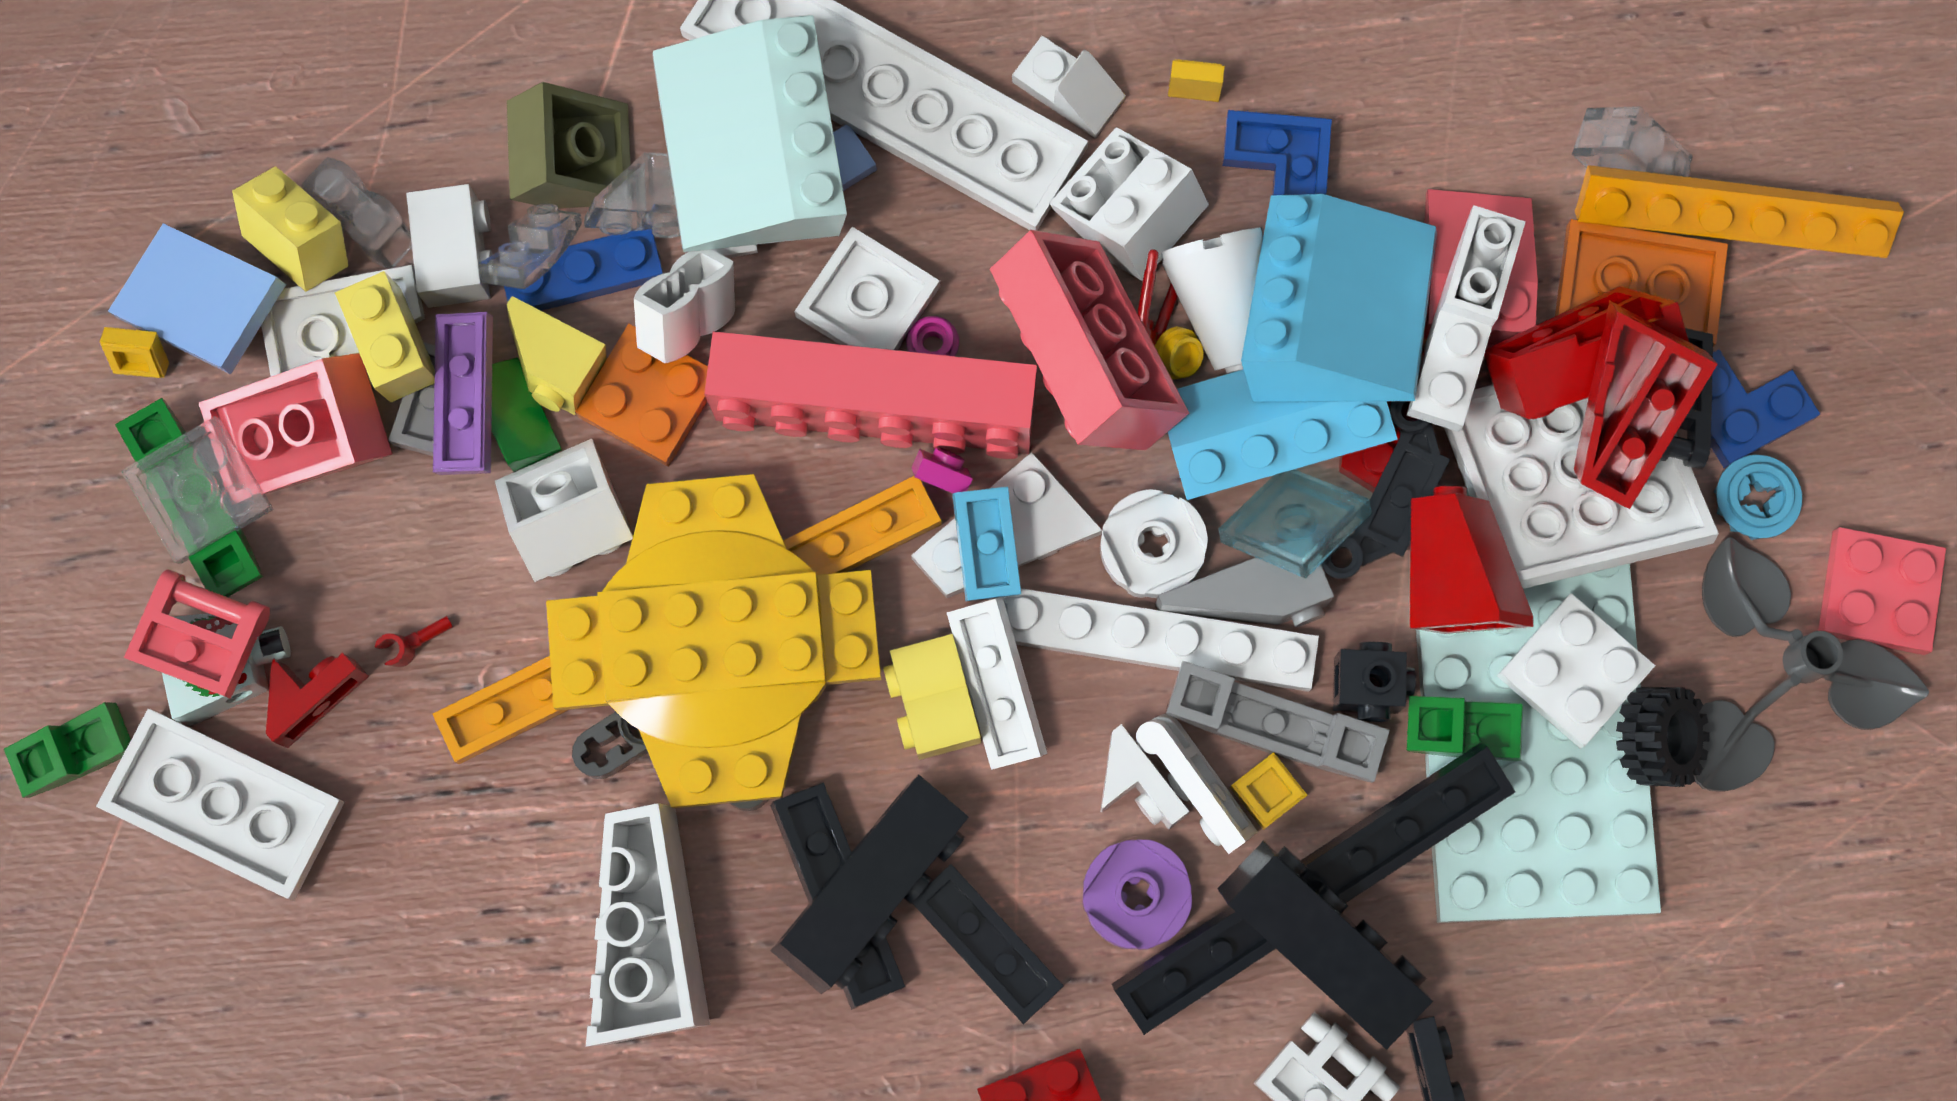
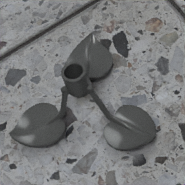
(1867, 681)

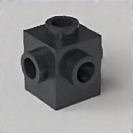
(1353, 686)

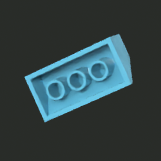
(1239, 441)

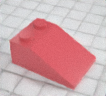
(1449, 214)
(304, 422)

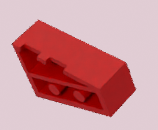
(1558, 357)

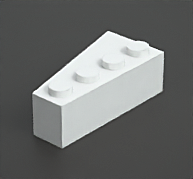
(646, 935)

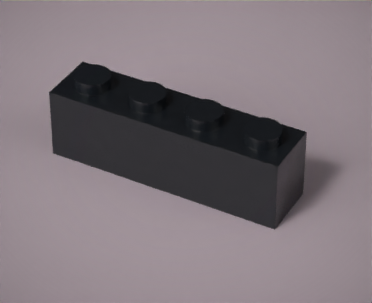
(870, 885)
(1324, 944)

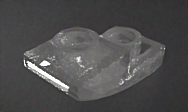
(533, 248)

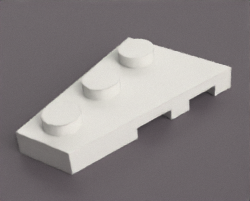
(312, 324)
(1042, 520)

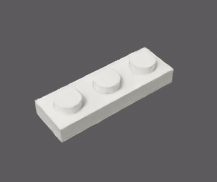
(997, 683)

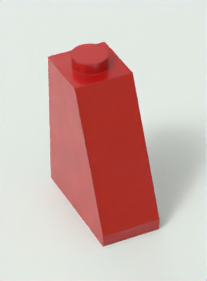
(1462, 567)

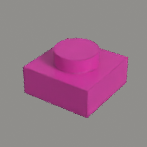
(942, 470)

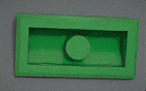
(518, 419)

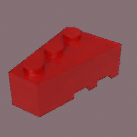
(1636, 403)

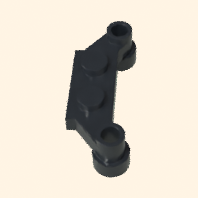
(1410, 473)

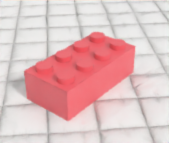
(1088, 341)

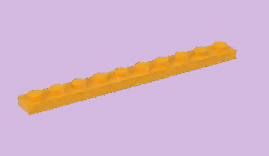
(827, 548)

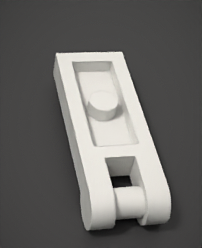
(1196, 781)

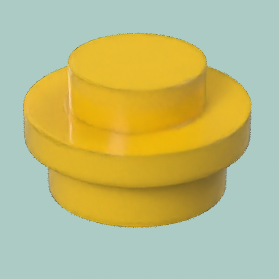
(1180, 352)

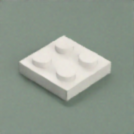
(867, 295)
(1576, 671)

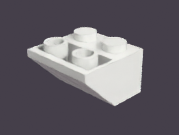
(1130, 201)

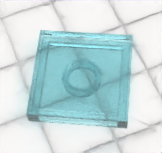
(1295, 521)

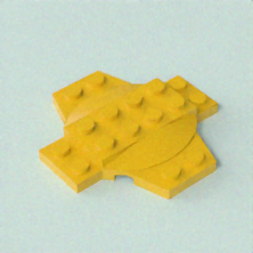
(713, 641)

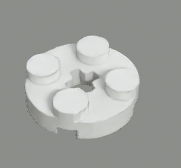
(1163, 515)

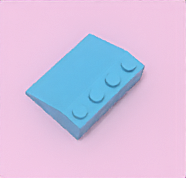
(1337, 303)

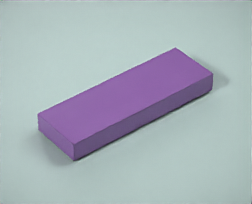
(463, 393)

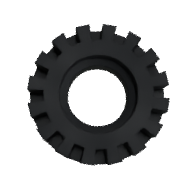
(1663, 736)

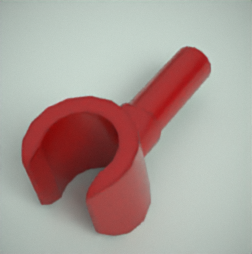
(409, 643)

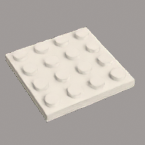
(1550, 518)

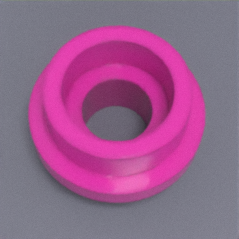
(936, 327)

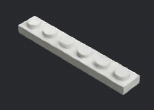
(1162, 638)

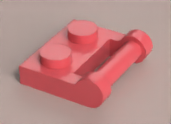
(192, 651)

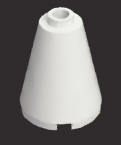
(1217, 290)

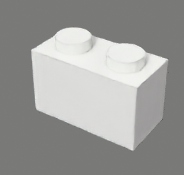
(448, 244)

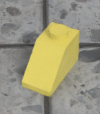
(554, 357)

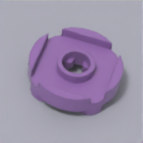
(1168, 889)

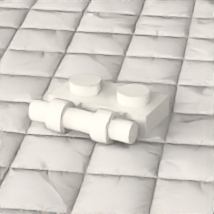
(1301, 1077)

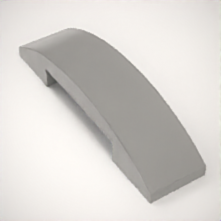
(1276, 724)

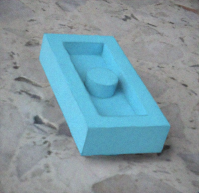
(986, 543)

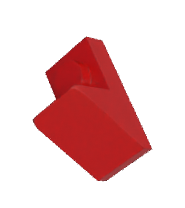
(298, 707)

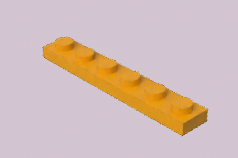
(1738, 211)

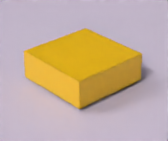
(1196, 80)
(134, 352)
(1268, 791)

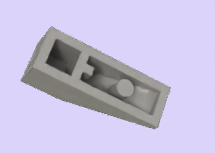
(1252, 594)

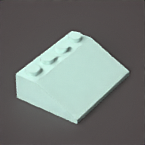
(750, 136)

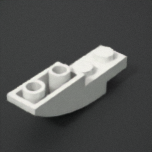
(1465, 317)

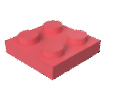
(1882, 590)

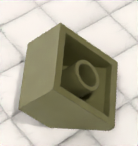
(564, 145)

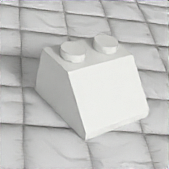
(563, 511)

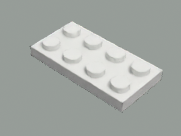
(220, 804)

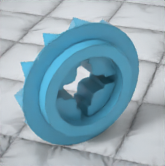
(1765, 475)

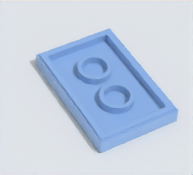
(197, 298)

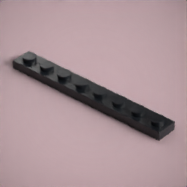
(1345, 864)

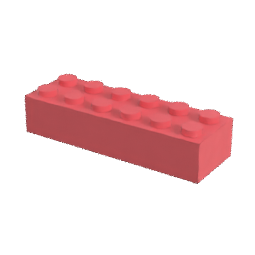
(871, 394)

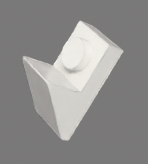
(1070, 85)
(1131, 768)

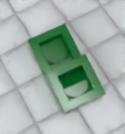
(1455, 726)
(68, 751)

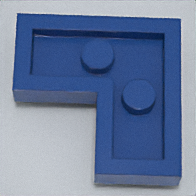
(1286, 144)
(1753, 420)

